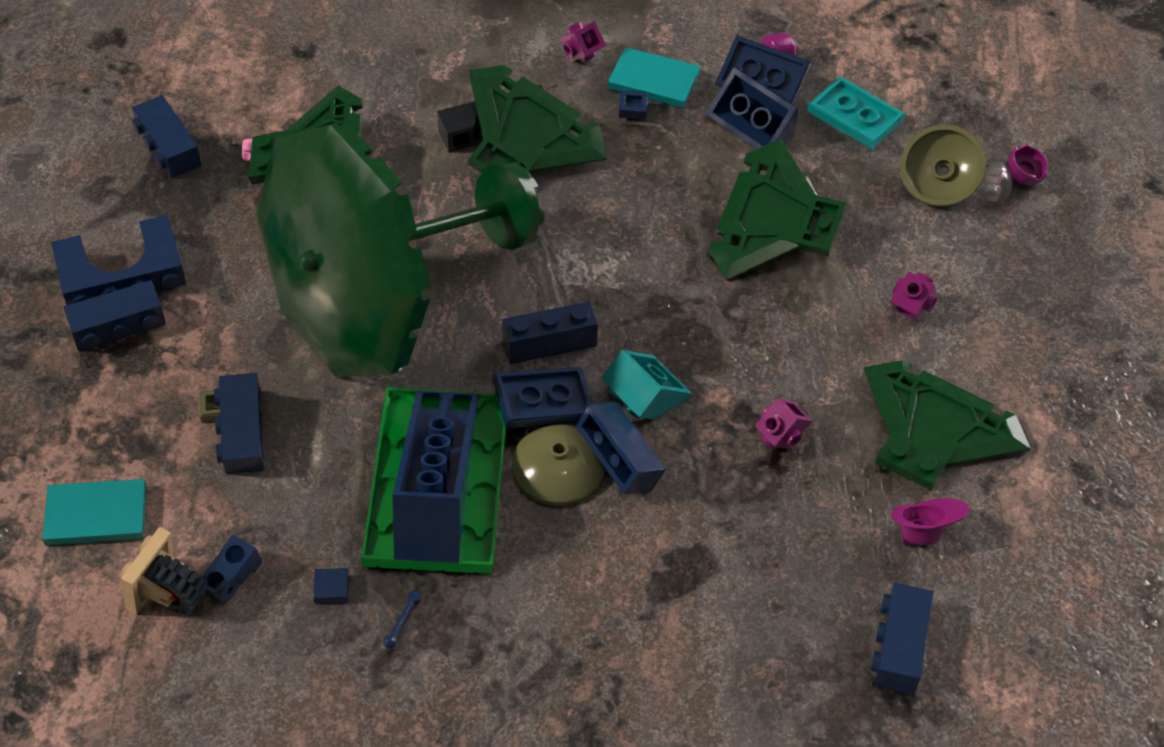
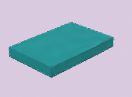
(662, 77)
(856, 112)
(95, 512)

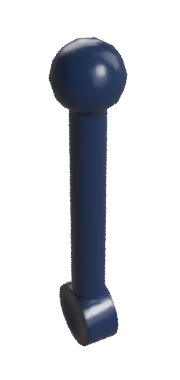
(414, 598)

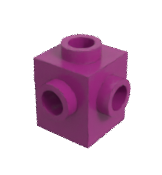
(582, 41)
(914, 296)
(782, 424)

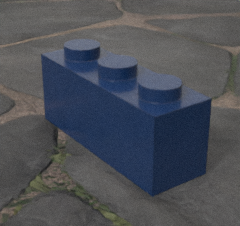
(166, 136)
(114, 315)
(549, 332)
(239, 423)
(620, 448)
(902, 638)

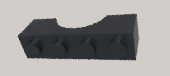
(459, 126)

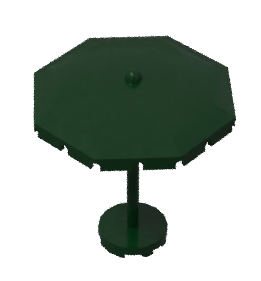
(344, 250)

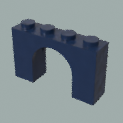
(158, 263)

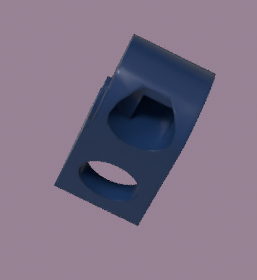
(231, 568)

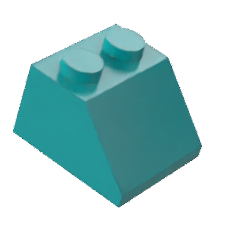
(644, 385)

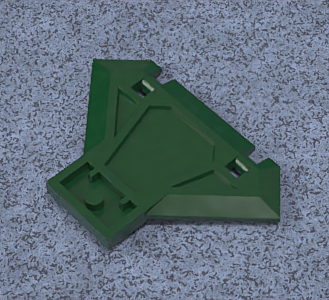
(333, 108)
(528, 125)
(773, 214)
(936, 424)

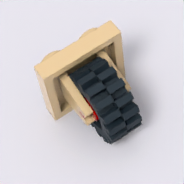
(160, 577)

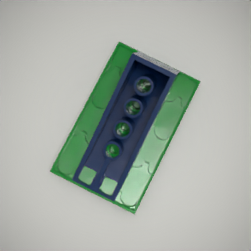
(436, 482)

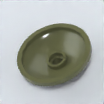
(943, 148)
(553, 476)

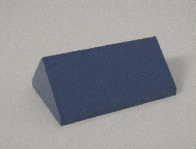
(753, 111)

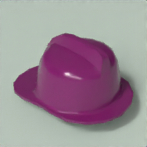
(928, 520)

